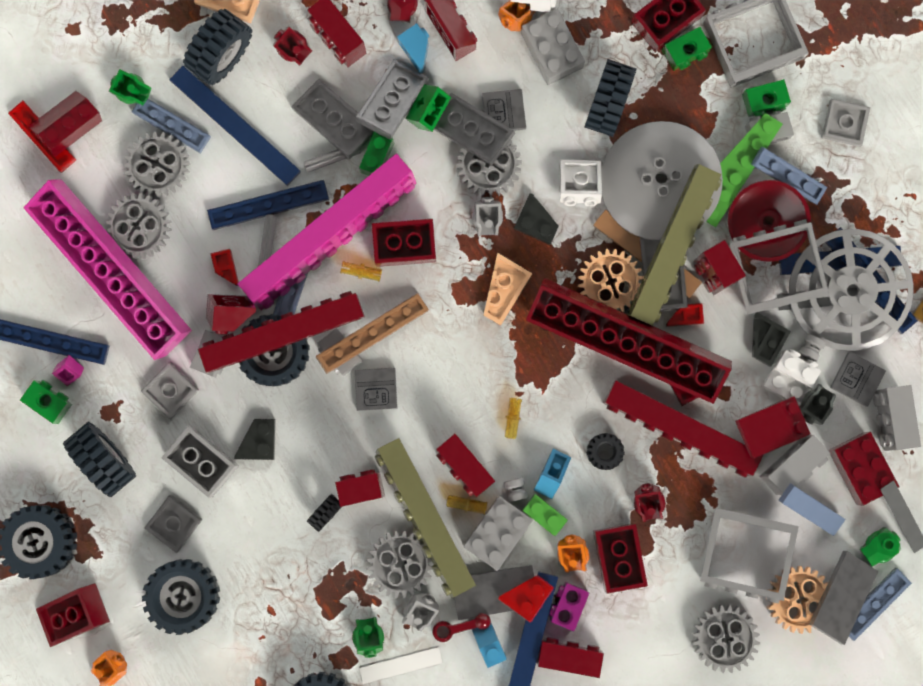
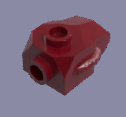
(402, 9)
(291, 45)
(649, 502)

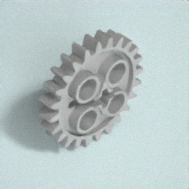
(148, 179)
(480, 179)
(152, 237)
(382, 571)
(707, 641)

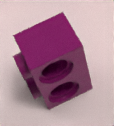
(574, 607)

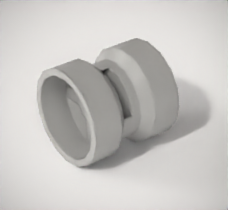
(812, 347)
(517, 494)

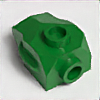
(129, 88)
(881, 546)
(368, 637)

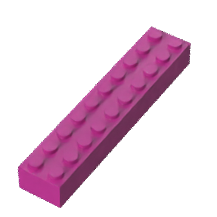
(328, 233)
(107, 268)

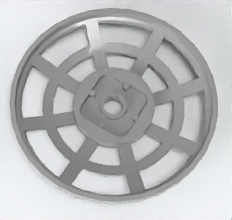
(866, 285)

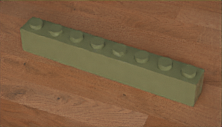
(674, 244)
(425, 518)

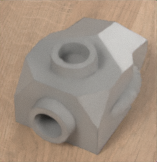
(487, 216)
(420, 611)

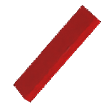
(24, 117)

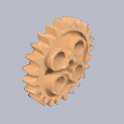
(627, 274)
(814, 595)

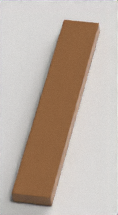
(632, 245)
(371, 333)

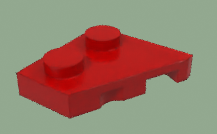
(528, 597)

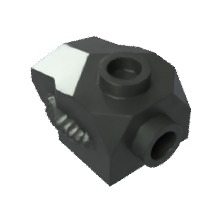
(817, 405)

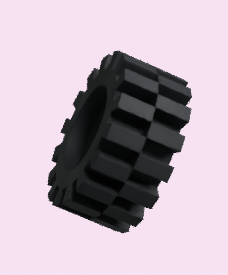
(614, 442)
(324, 513)

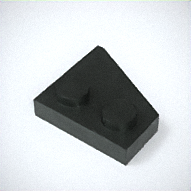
(536, 221)
(767, 339)
(258, 441)

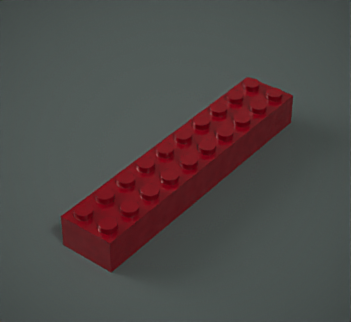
(629, 341)

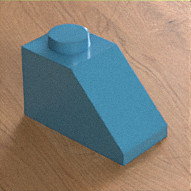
(415, 45)
(552, 474)
(489, 646)

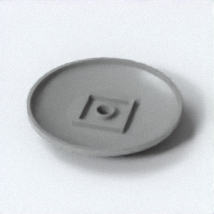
(630, 173)

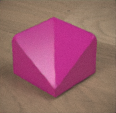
(68, 370)

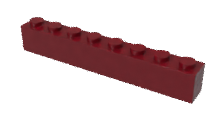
(281, 333)
(682, 428)

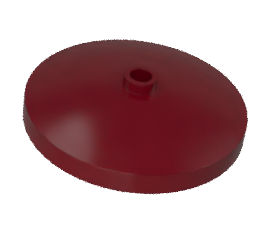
(766, 200)

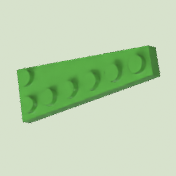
(737, 164)

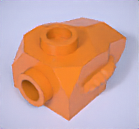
(515, 15)
(573, 553)
(109, 667)

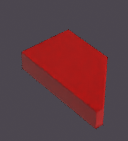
(224, 265)
(687, 316)

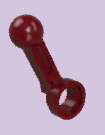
(481, 621)

